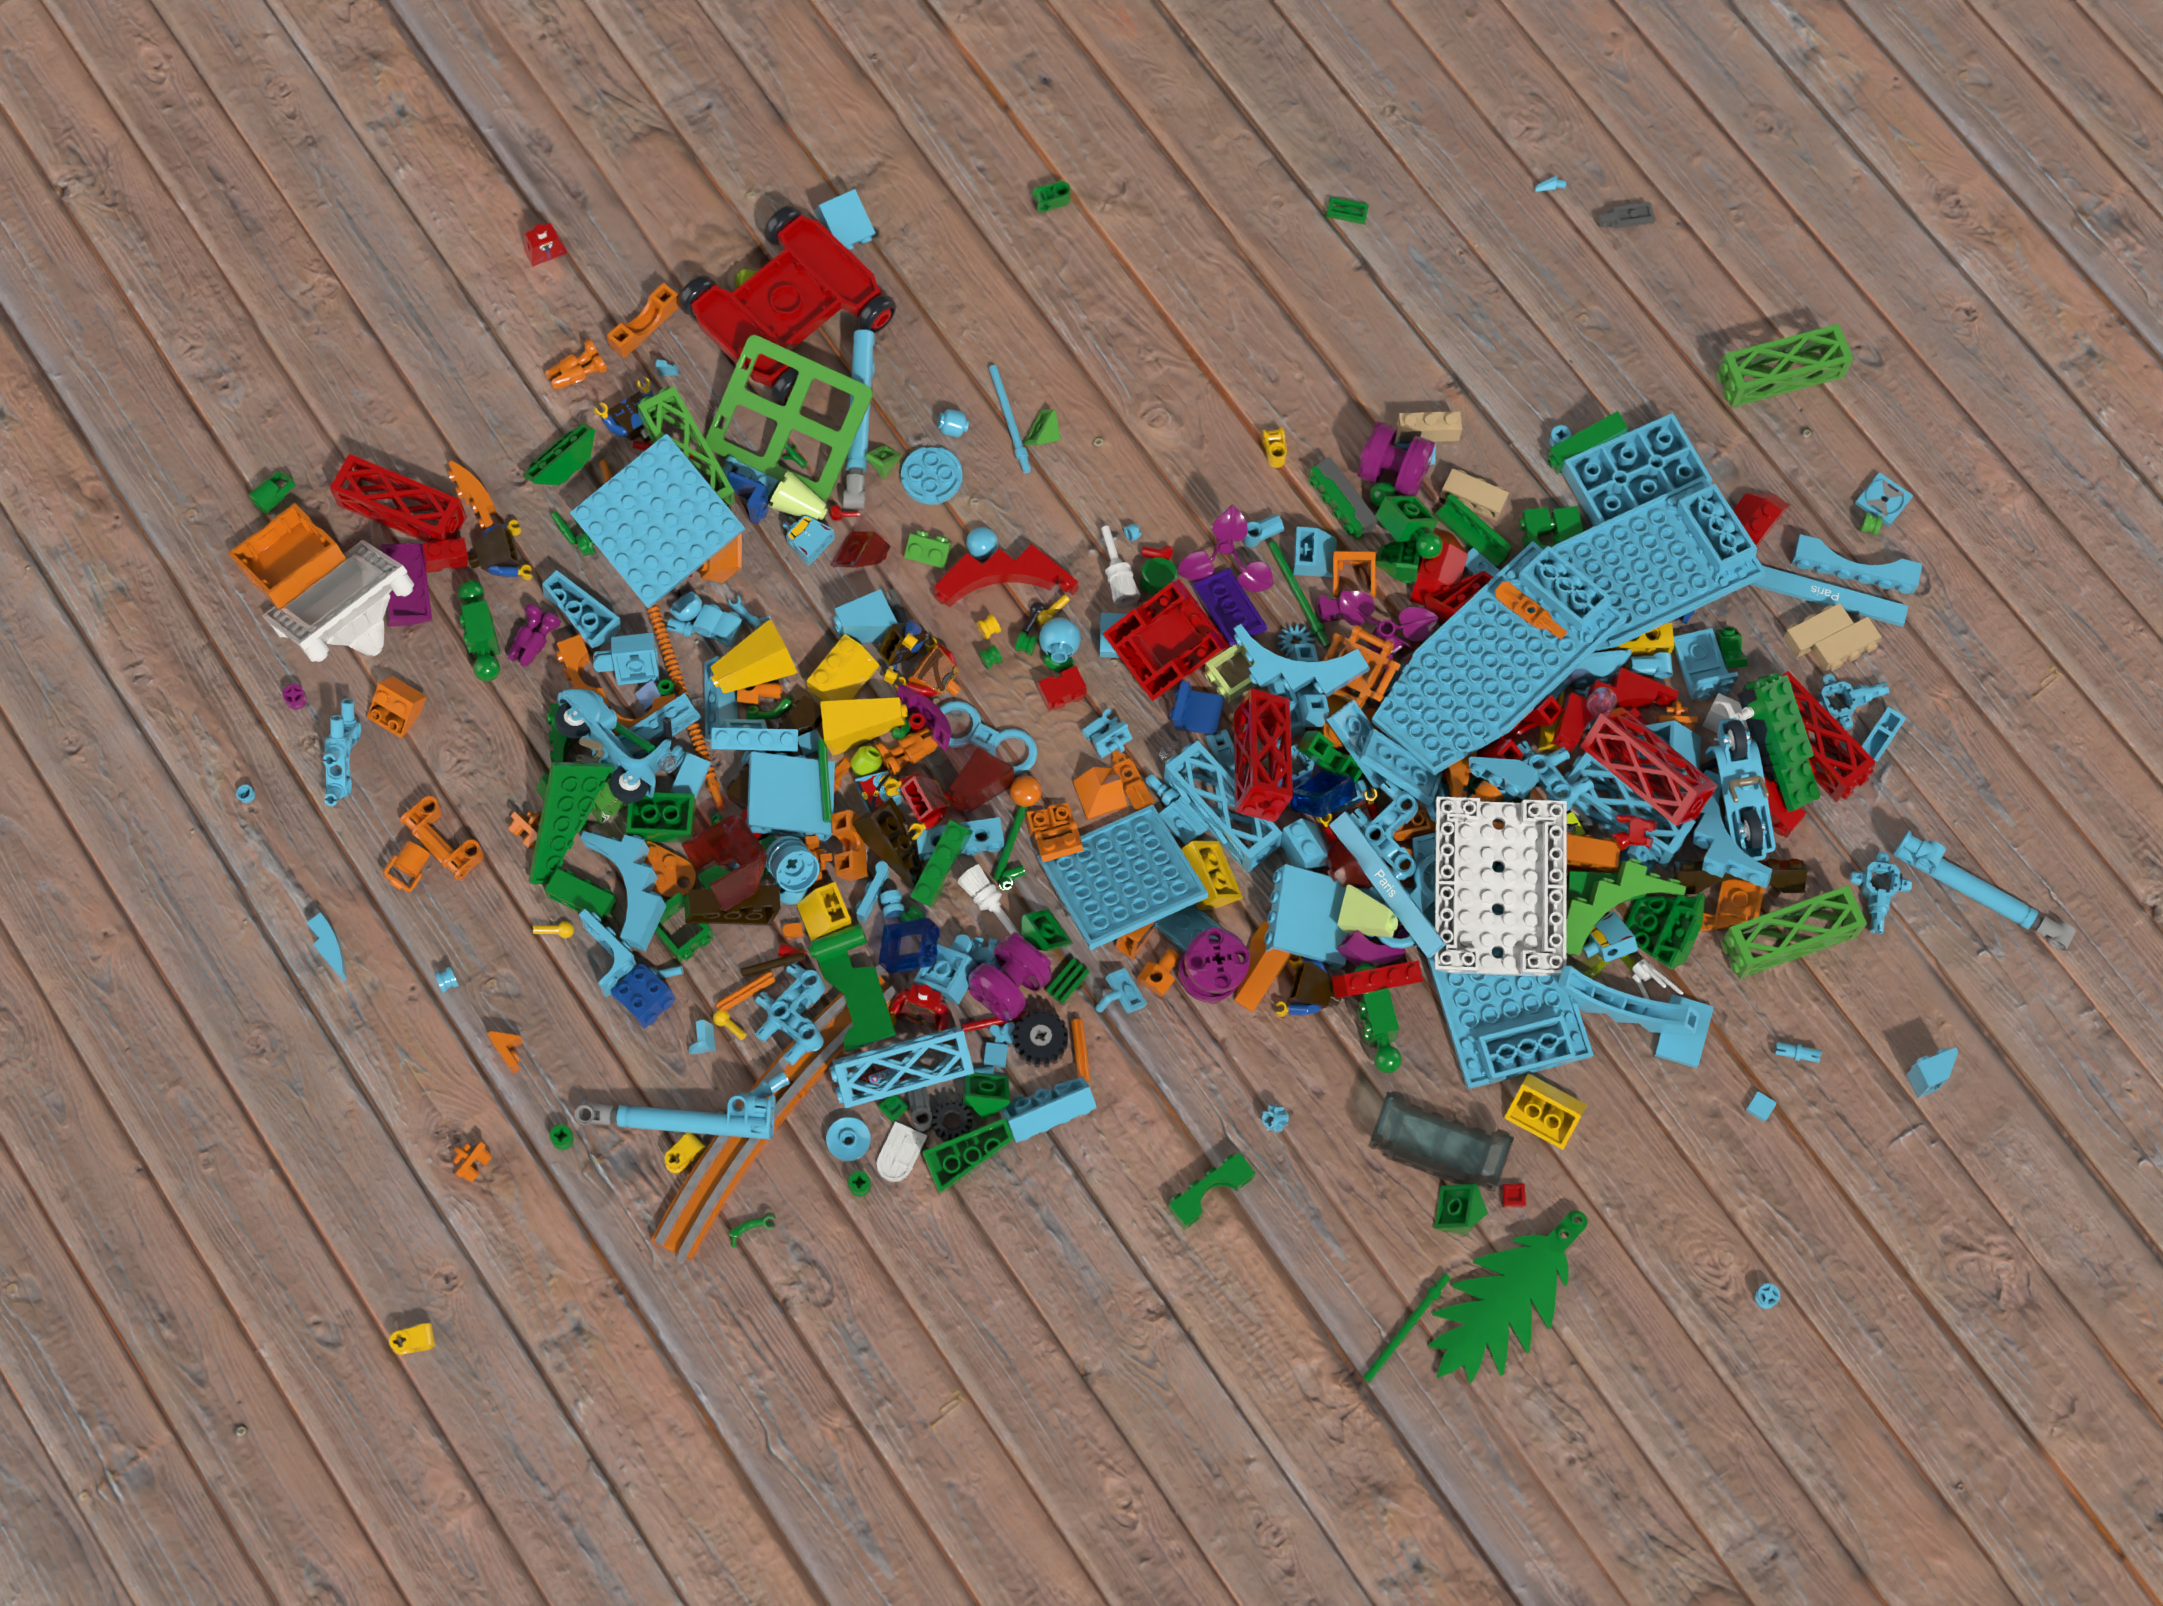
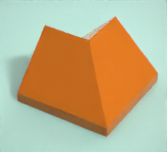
(1100, 792)

